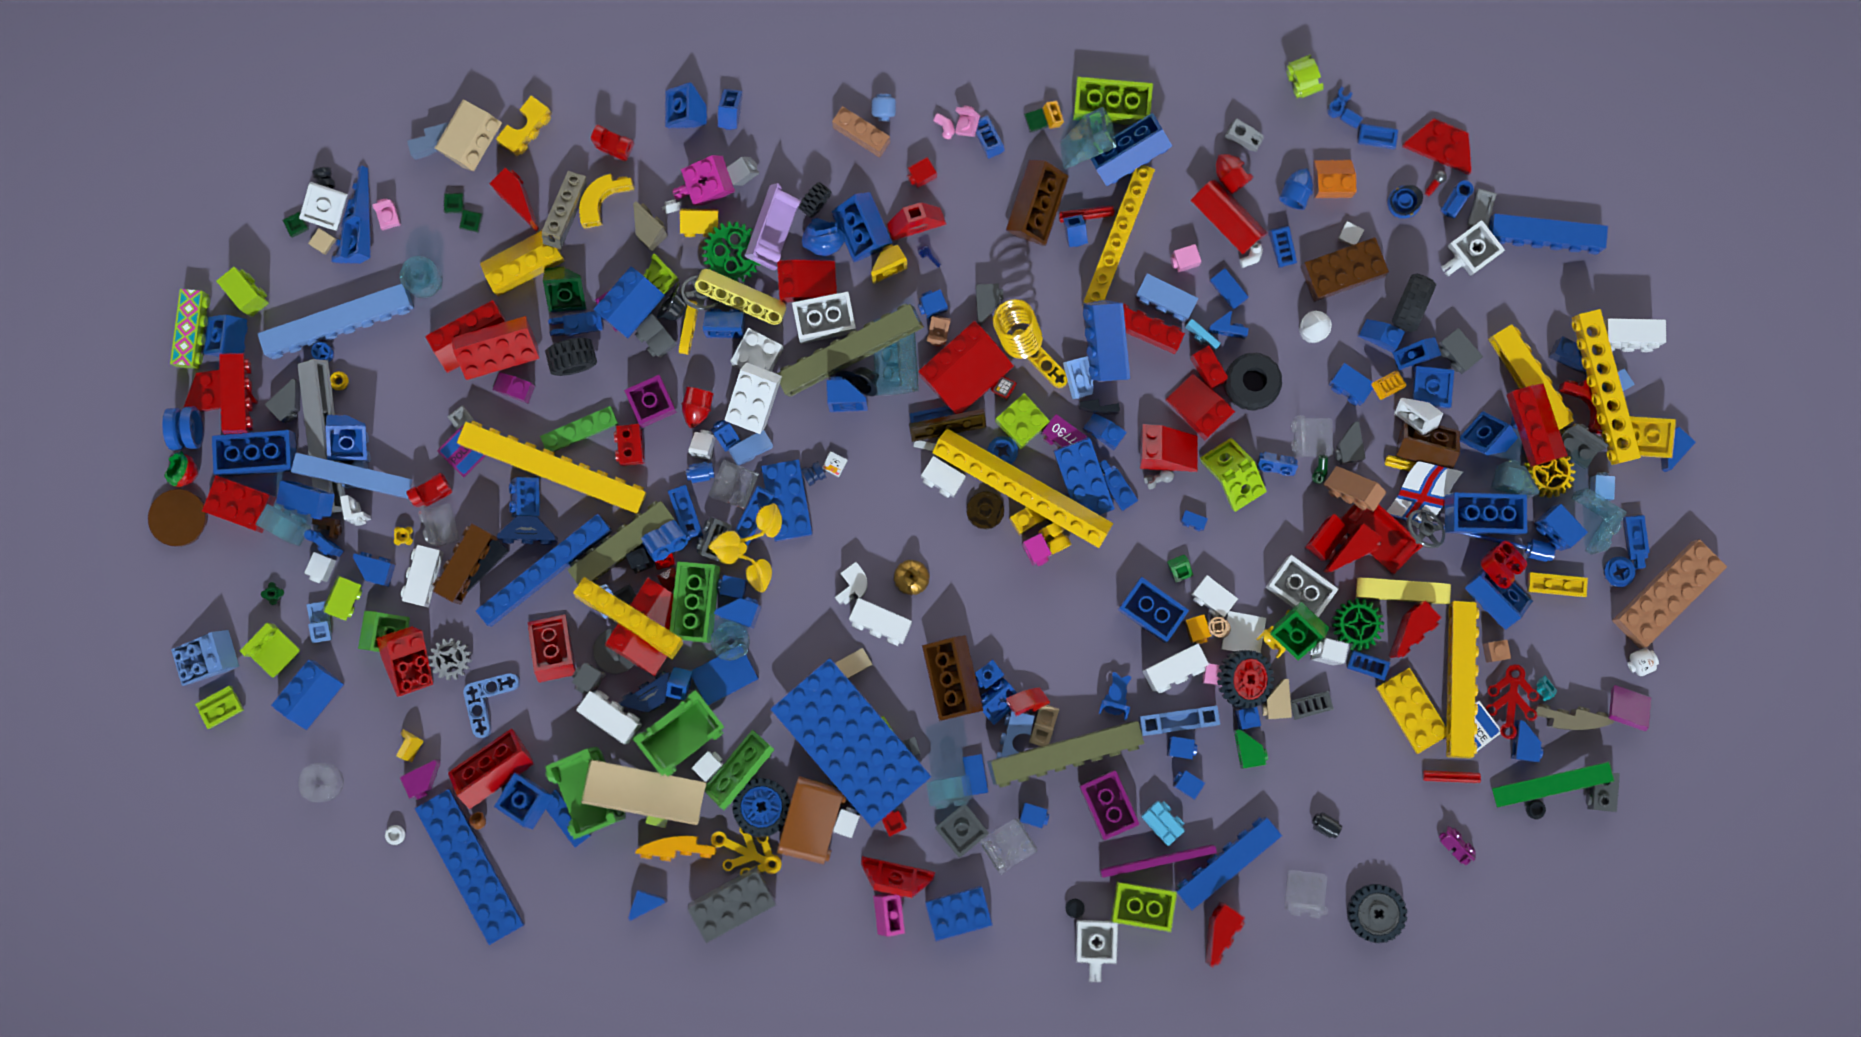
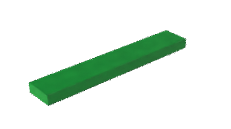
(1553, 784)

